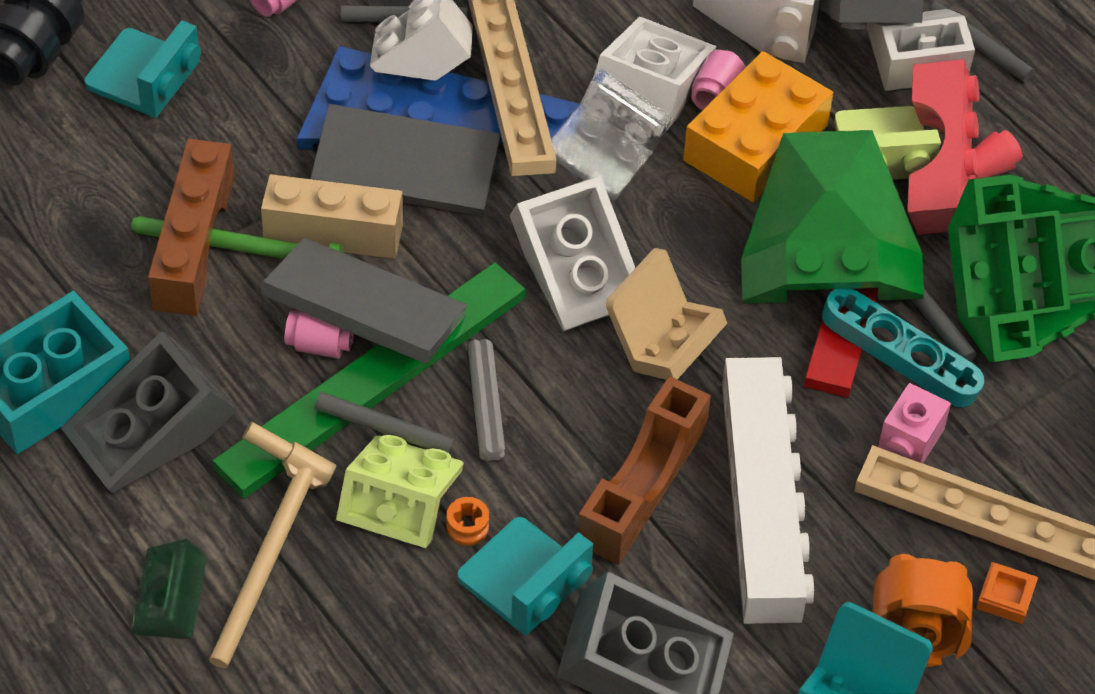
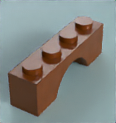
(182, 252)
(626, 502)

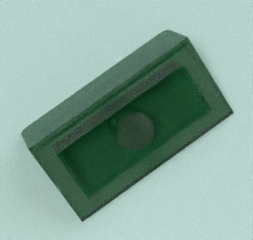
(170, 591)

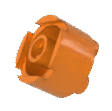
(928, 600)

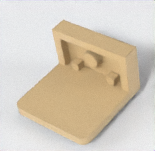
(657, 323)

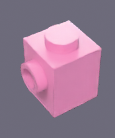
(914, 424)

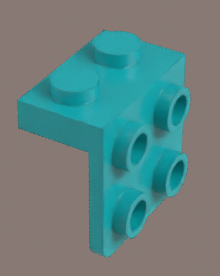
(144, 69)
(526, 573)
(868, 656)

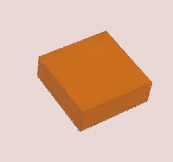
(1007, 593)

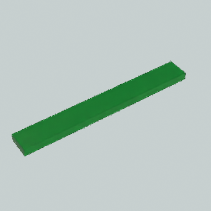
(365, 383)

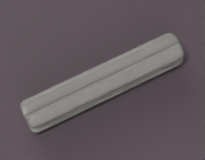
(486, 400)

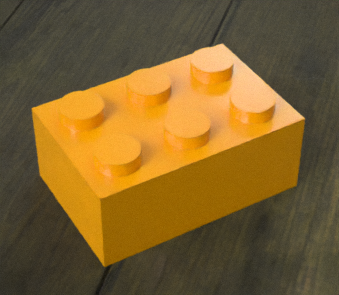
(744, 124)

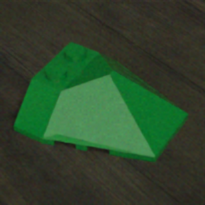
(830, 223)
(1022, 264)

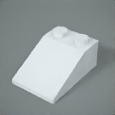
(770, 26)
(656, 63)
(574, 249)

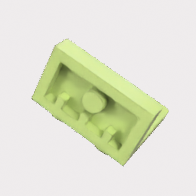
(397, 489)

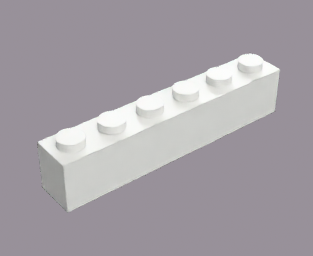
(764, 491)

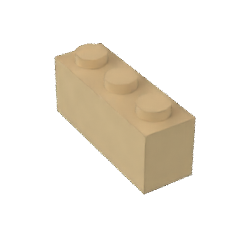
(327, 212)

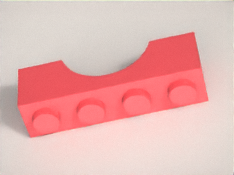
(943, 100)

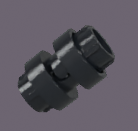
(34, 35)

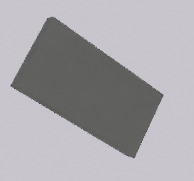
(424, 159)
(364, 300)

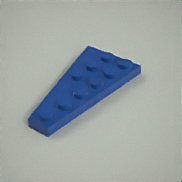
(448, 100)

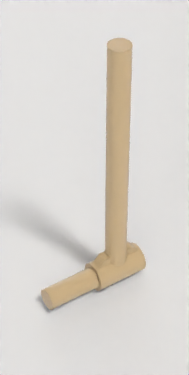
(307, 472)

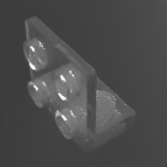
(610, 134)

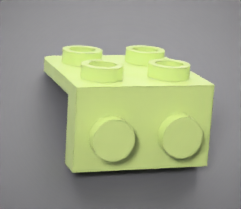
(899, 136)

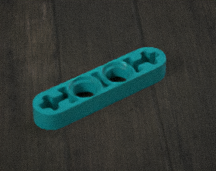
(906, 341)

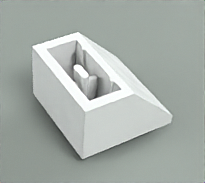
(423, 40)
(901, 45)

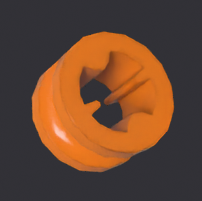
(480, 516)

